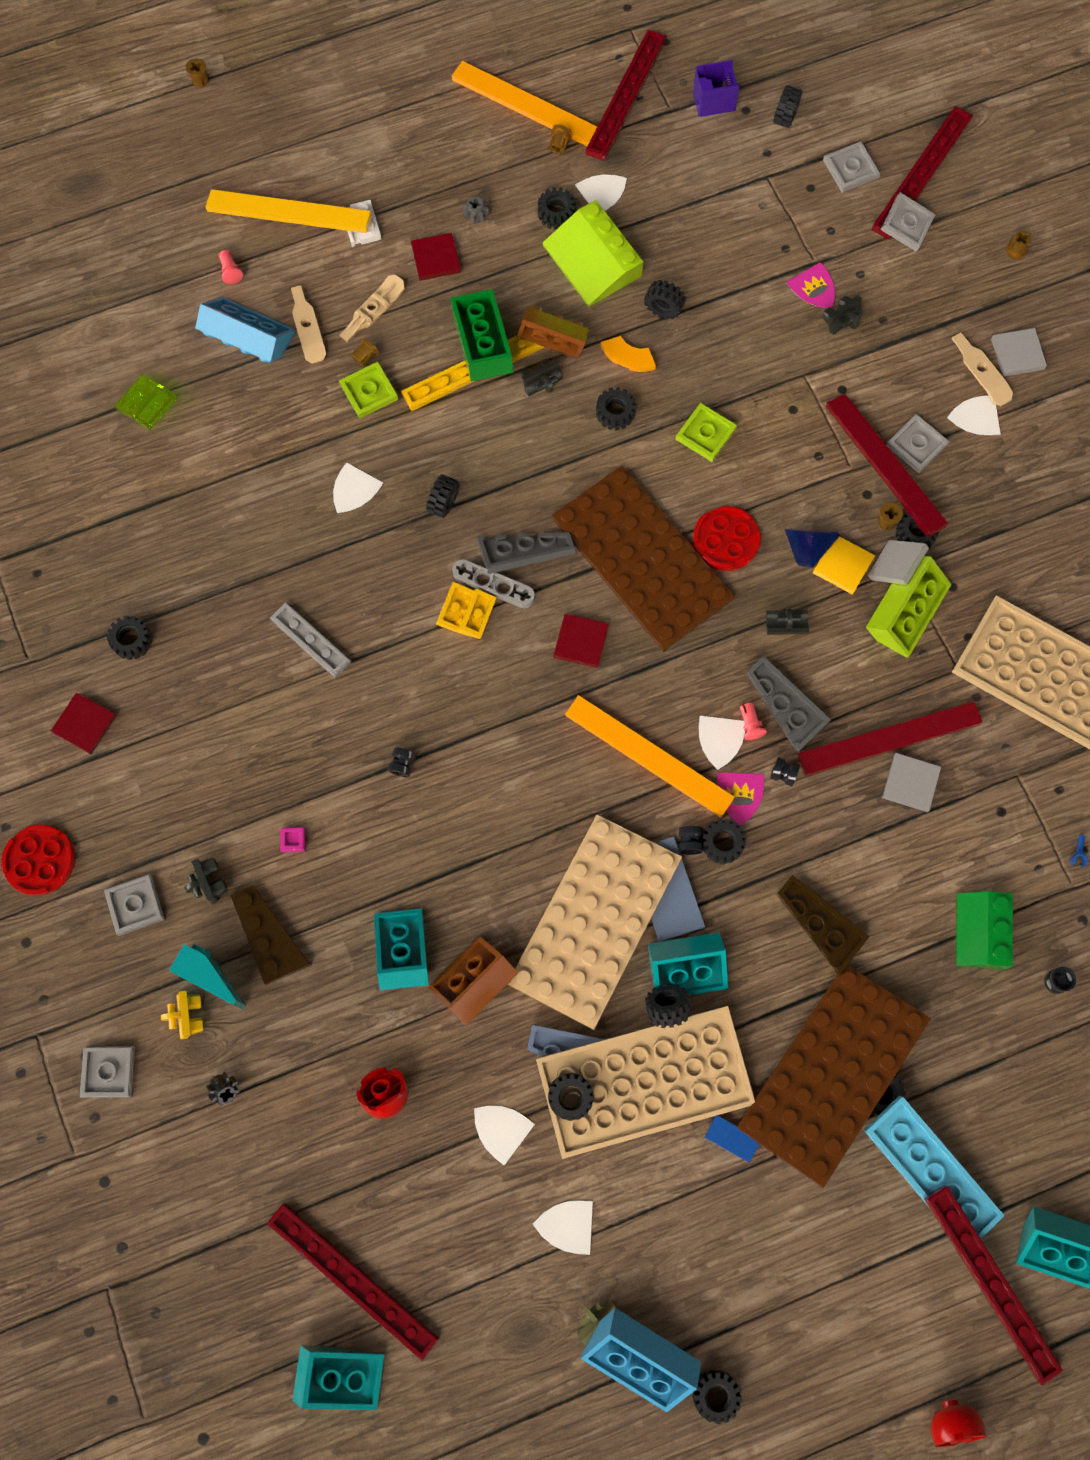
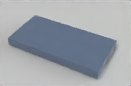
(677, 909)

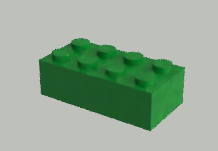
(481, 335)

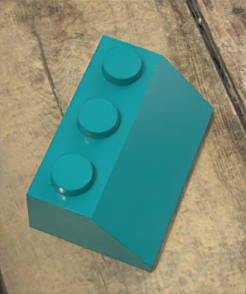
(690, 962)
(1056, 1246)

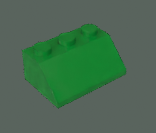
(984, 930)

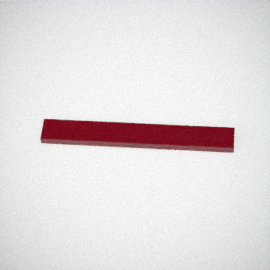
(625, 95)
(928, 162)
(886, 465)
(889, 739)
(353, 1281)
(993, 1285)

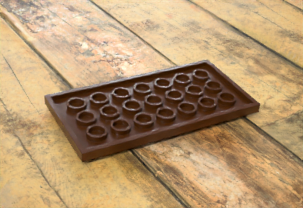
(643, 558)
(833, 1075)

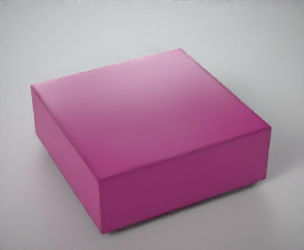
(292, 839)

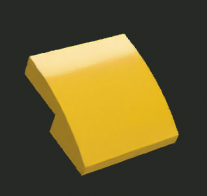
(844, 565)
(466, 610)

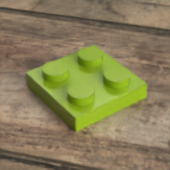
(368, 390)
(706, 432)

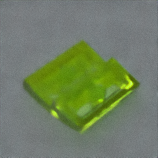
(145, 402)

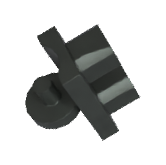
(846, 315)
(541, 378)
(787, 622)
(203, 871)

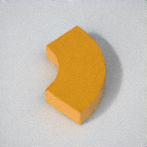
(627, 356)

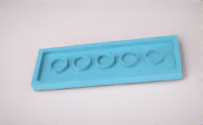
(928, 1163)

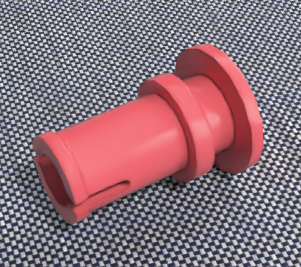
(230, 270)
(752, 724)

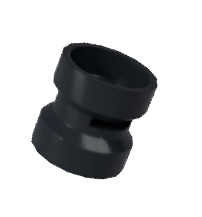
(401, 763)
(785, 771)
(690, 840)
(1064, 977)

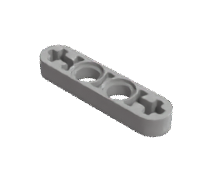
(495, 580)

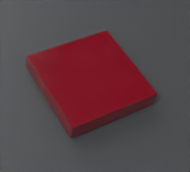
(435, 256)
(581, 640)
(83, 723)

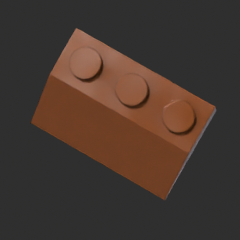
(553, 332)
(473, 980)

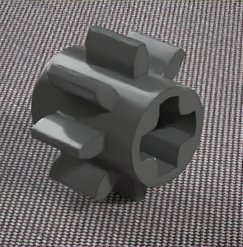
(476, 209)

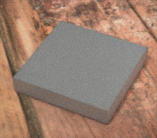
(851, 166)
(908, 221)
(1018, 352)
(917, 443)
(898, 562)
(911, 782)
(134, 904)
(107, 1072)

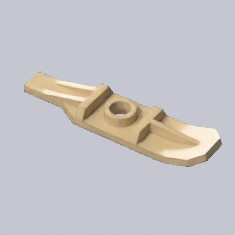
(382, 299)
(309, 336)
(991, 379)

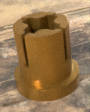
(197, 69)
(559, 139)
(1018, 246)
(364, 352)
(894, 516)

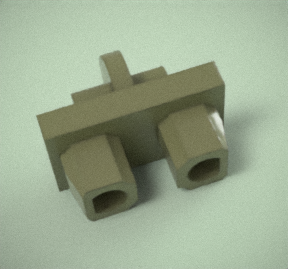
(592, 1319)

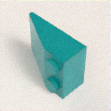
(400, 949)
(198, 968)
(337, 1378)

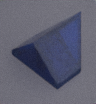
(810, 545)

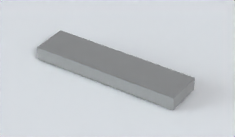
(310, 640)

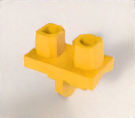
(184, 1003)

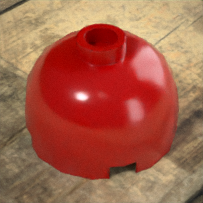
(383, 1093)
(956, 1425)

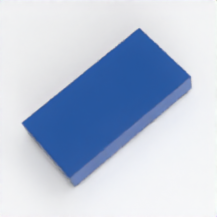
(731, 1139)

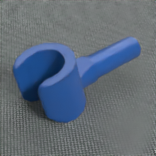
(1079, 853)

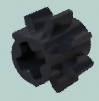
(222, 1089)

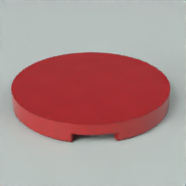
(726, 538)
(38, 860)

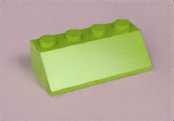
(909, 608)

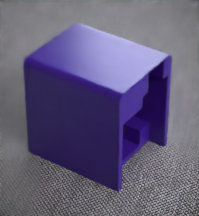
(715, 88)

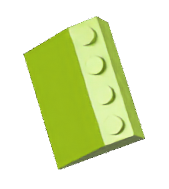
(594, 254)

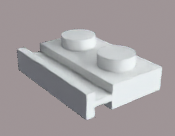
(373, 233)

